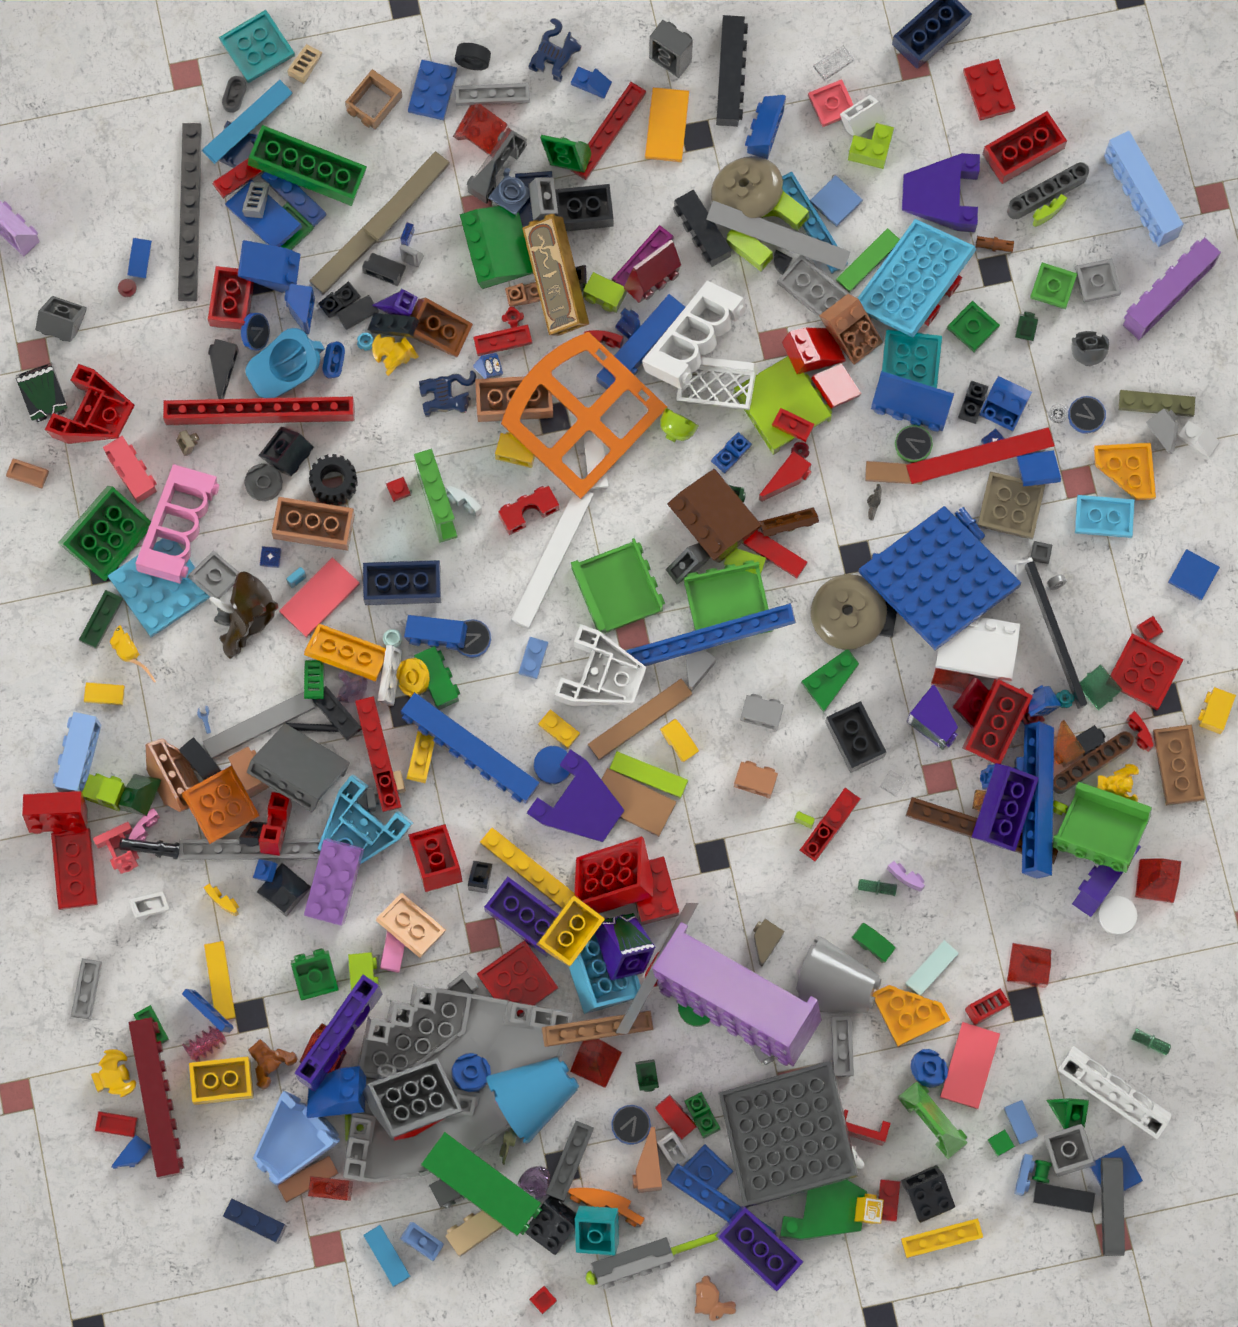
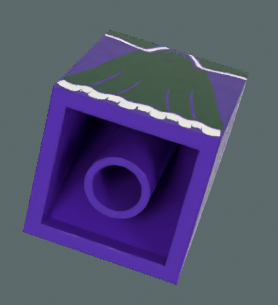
(934, 719)
(624, 946)

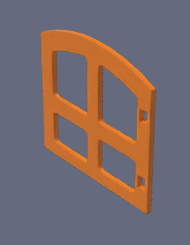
(587, 418)

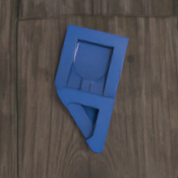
(132, 1154)

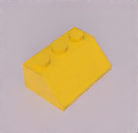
(570, 931)

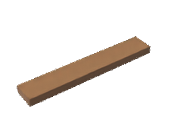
(640, 719)
(593, 1029)

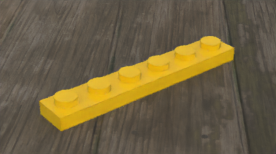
(526, 867)

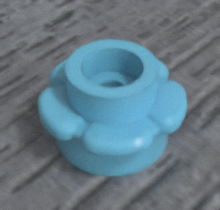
(361, 338)

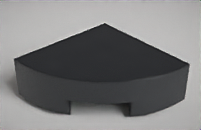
(781, 261)

